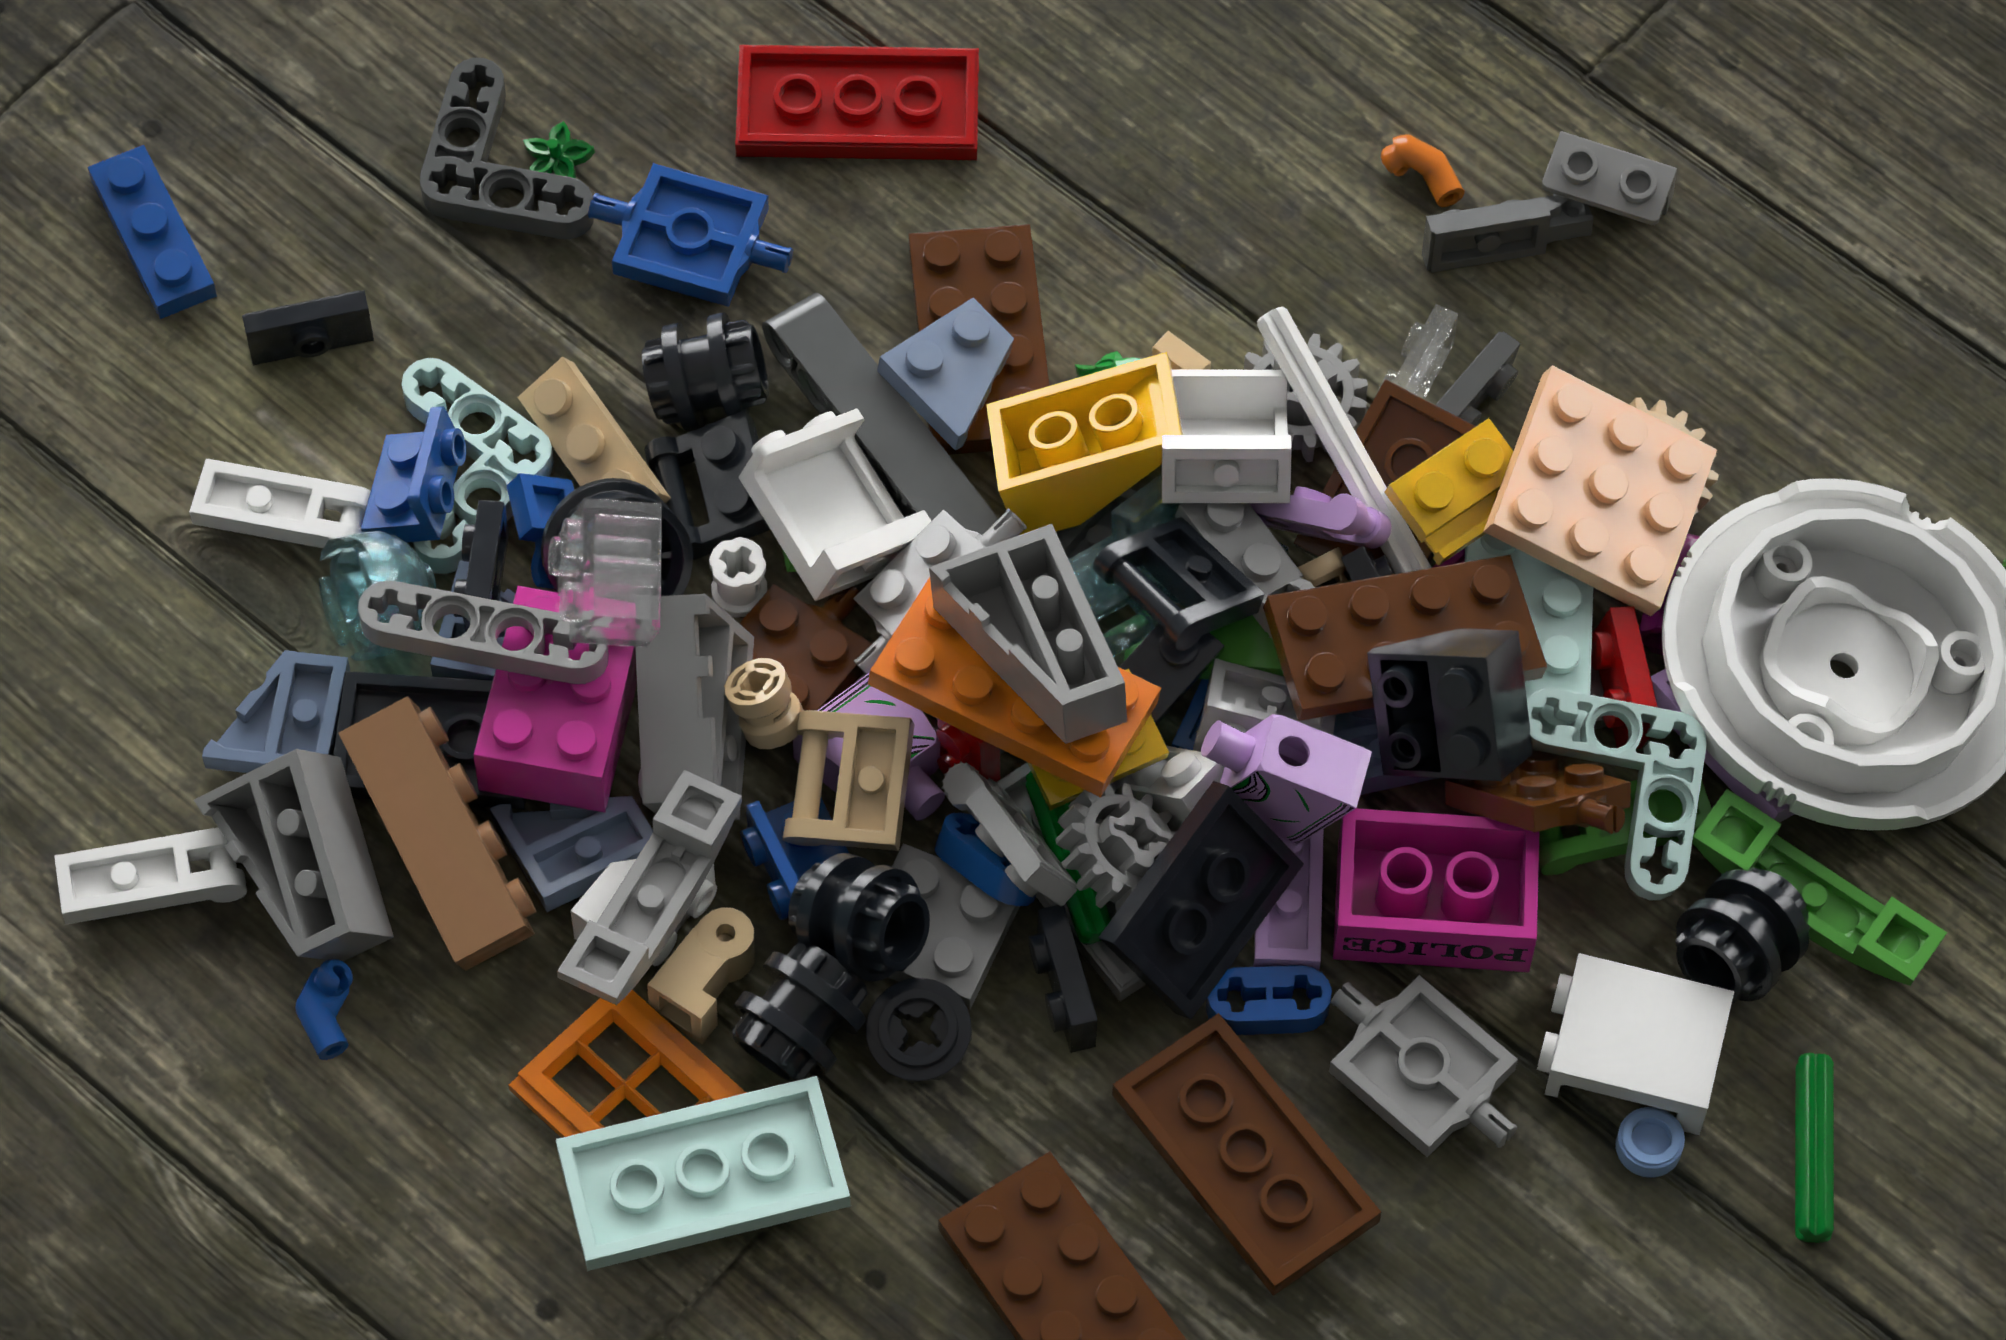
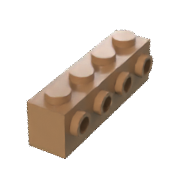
(437, 832)

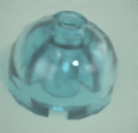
(354, 566)

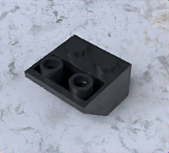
(1451, 705)

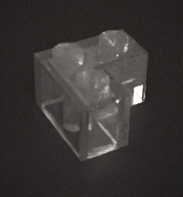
(609, 572)

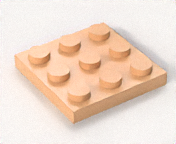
(1600, 490)

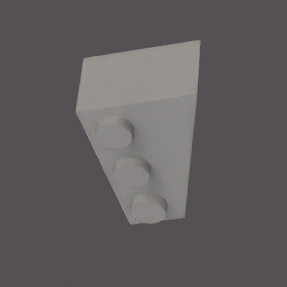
(1035, 630)
(683, 698)
(305, 852)

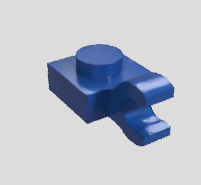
(532, 503)

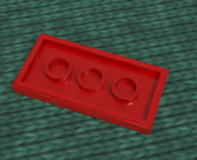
(857, 102)

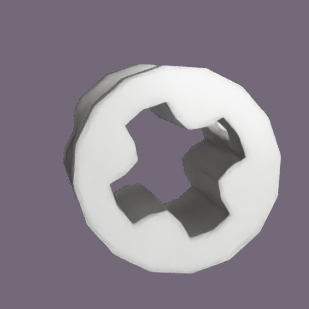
(737, 575)

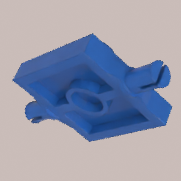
(690, 234)

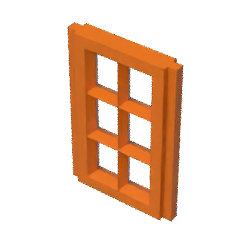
(651, 1032)

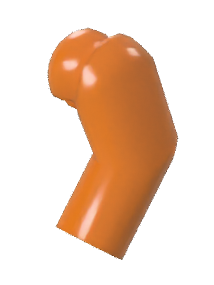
(1429, 162)

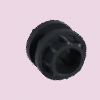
(704, 371)
(860, 915)
(1743, 933)
(799, 1012)

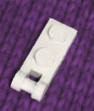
(276, 504)
(146, 876)

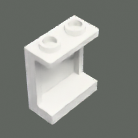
(1231, 440)
(827, 504)
(1637, 1037)

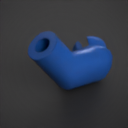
(320, 1005)

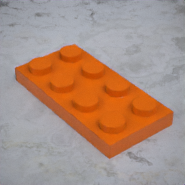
(946, 678)

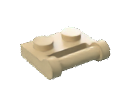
(869, 780)

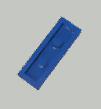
(152, 231)

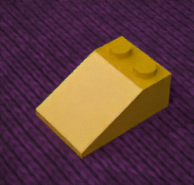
(1082, 441)

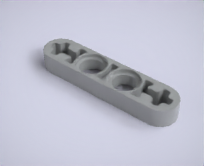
(480, 642)

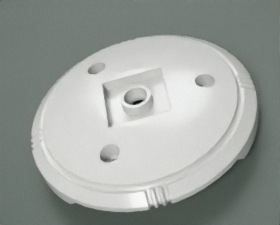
(1858, 582)

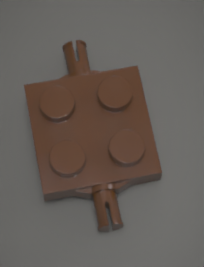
(808, 643)
(1546, 795)

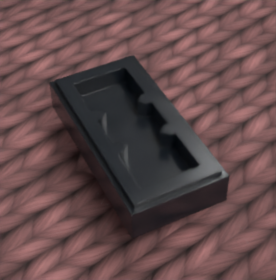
(308, 327)

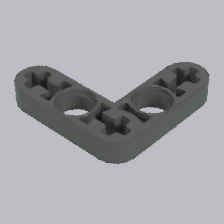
(470, 166)

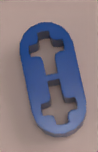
(969, 856)
(1270, 1001)

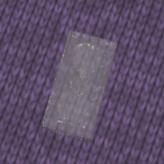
(1425, 352)

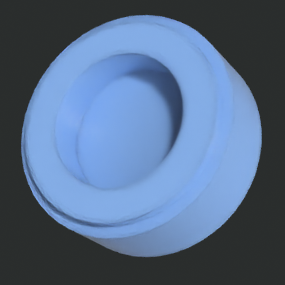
(1650, 1142)

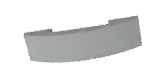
(655, 892)

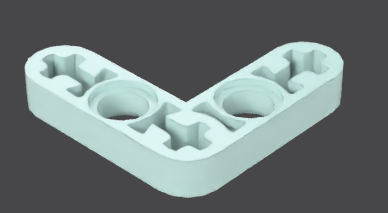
(493, 458)
(1655, 772)

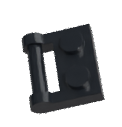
(720, 457)
(1189, 569)

